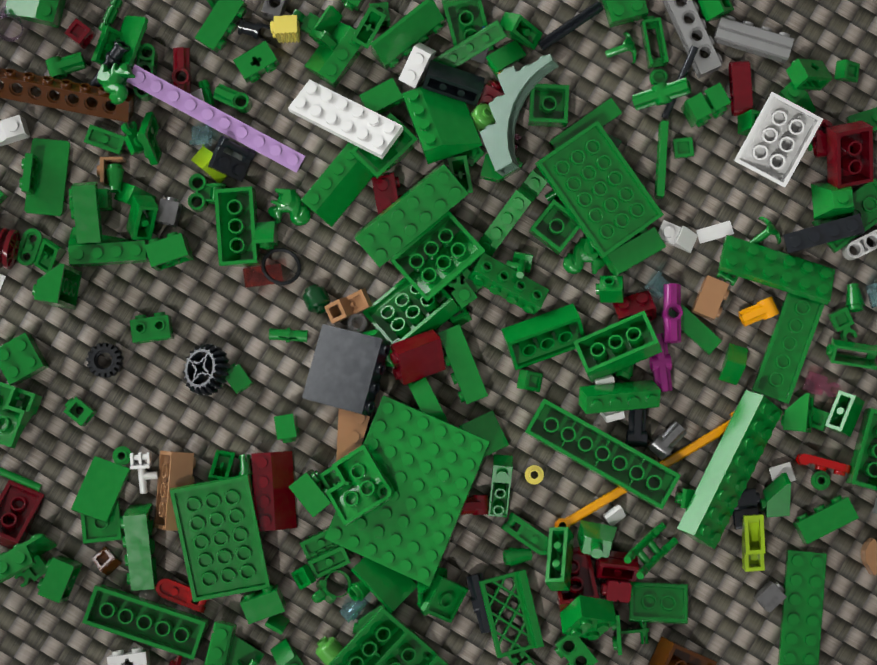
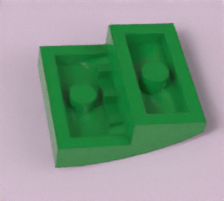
(323, 555)

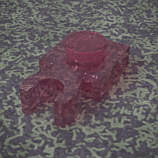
(817, 384)

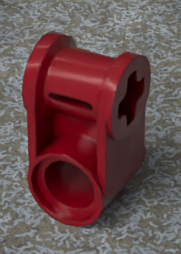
(820, 141)

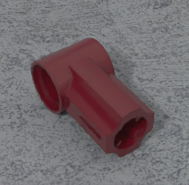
(476, 505)

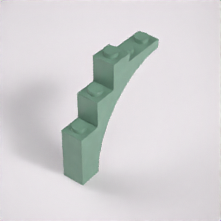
(506, 108)

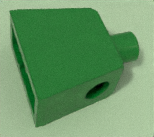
(596, 539)

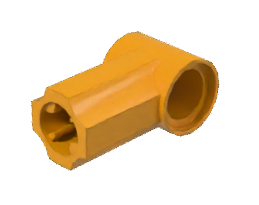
(762, 310)

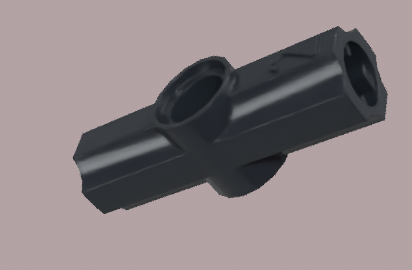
(477, 601)

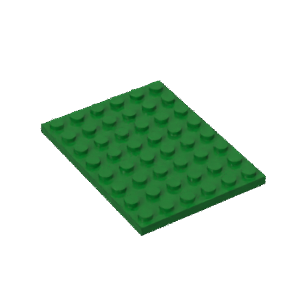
(431, 477)

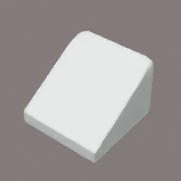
(777, 470)
(614, 515)

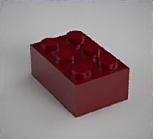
(849, 154)

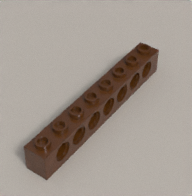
(65, 99)

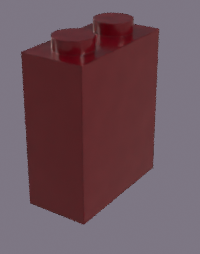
(417, 357)

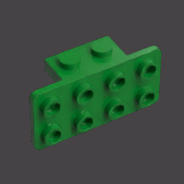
(130, 32)
(45, 176)
(23, 555)

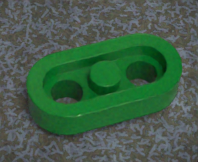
(27, 246)

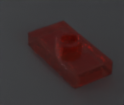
(254, 276)

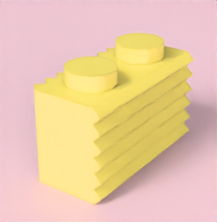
(286, 28)

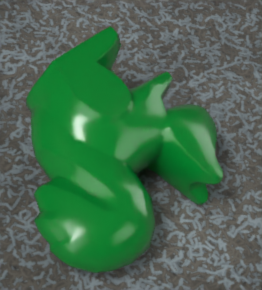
(113, 80)
(291, 203)
(583, 253)

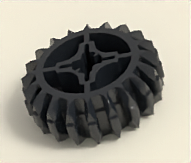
(206, 369)

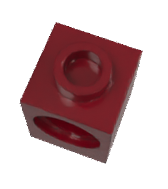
(80, 33)

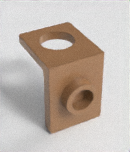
(103, 166)

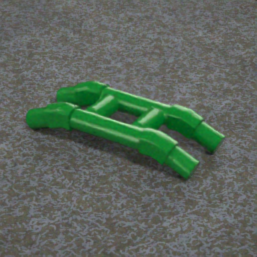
(658, 552)

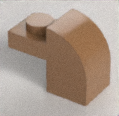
(347, 306)
(869, 555)

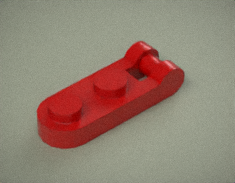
(822, 464)
(178, 593)

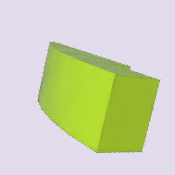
(753, 543)

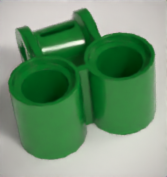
(205, 192)

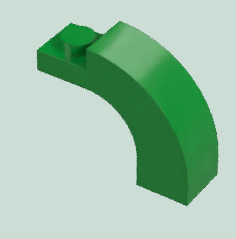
(426, 399)

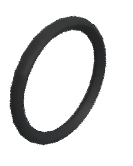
(286, 251)

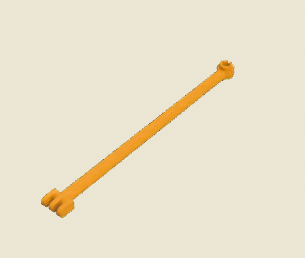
(668, 461)

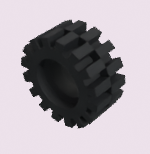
(116, 360)

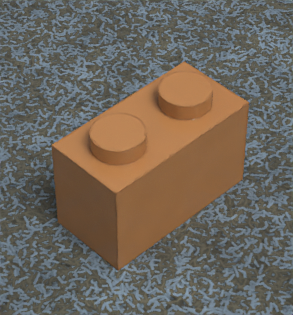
(710, 298)

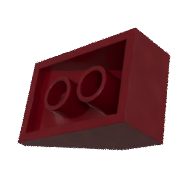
(17, 513)
(582, 580)

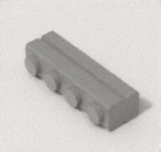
(752, 39)

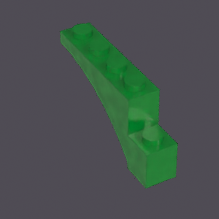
(513, 211)

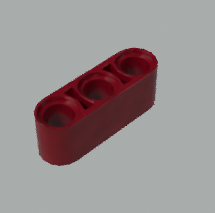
(740, 87)

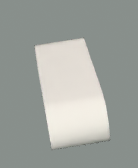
(861, 246)

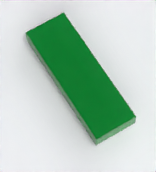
(697, 331)

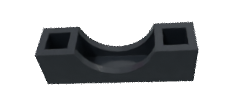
(823, 234)

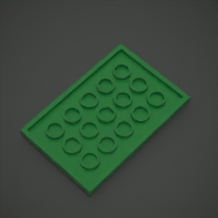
(599, 189)
(220, 537)

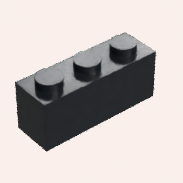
(453, 83)

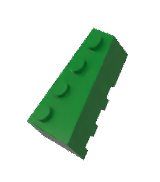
(139, 547)

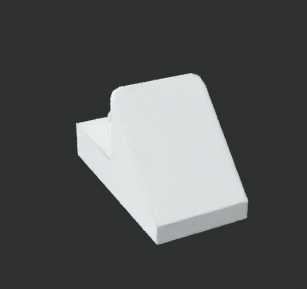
(677, 236)

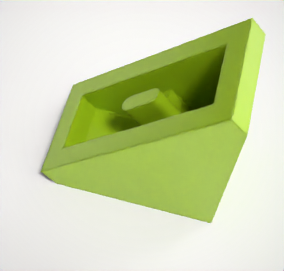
(202, 160)

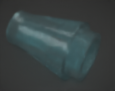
(352, 609)

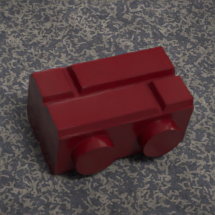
(616, 568)
(616, 590)

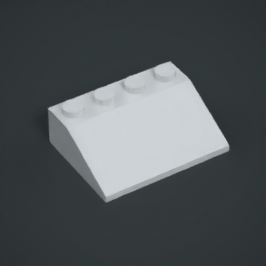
(778, 139)

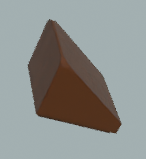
(106, 561)

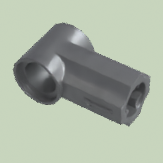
(664, 443)

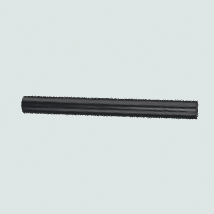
(683, 73)

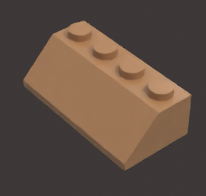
(173, 471)

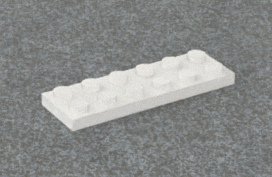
(346, 119)

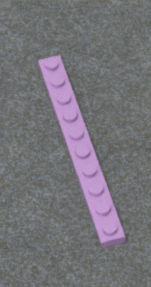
(216, 119)

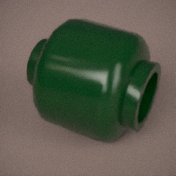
(316, 298)

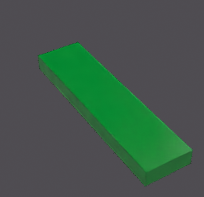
(472, 45)
(604, 114)
(661, 159)

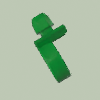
(322, 592)

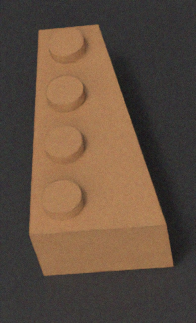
(351, 431)

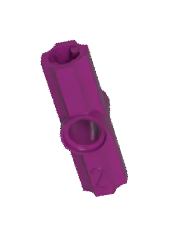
(672, 301)
(661, 365)

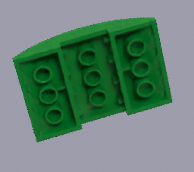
(387, 642)

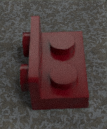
(385, 191)

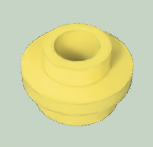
(529, 470)

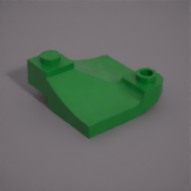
(15, 412)
(356, 485)

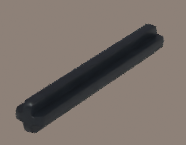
(570, 25)

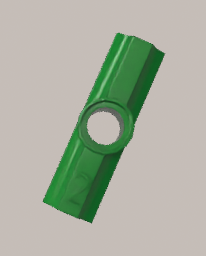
(662, 94)

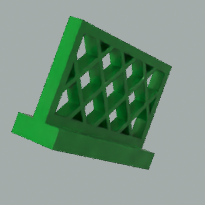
(526, 607)

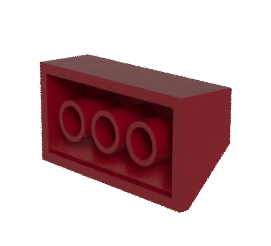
(272, 497)

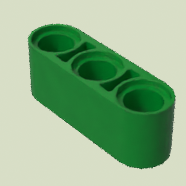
(146, 63)

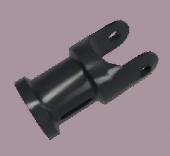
(252, 29)

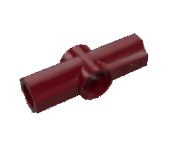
(181, 64)

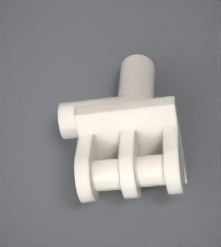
(141, 466)

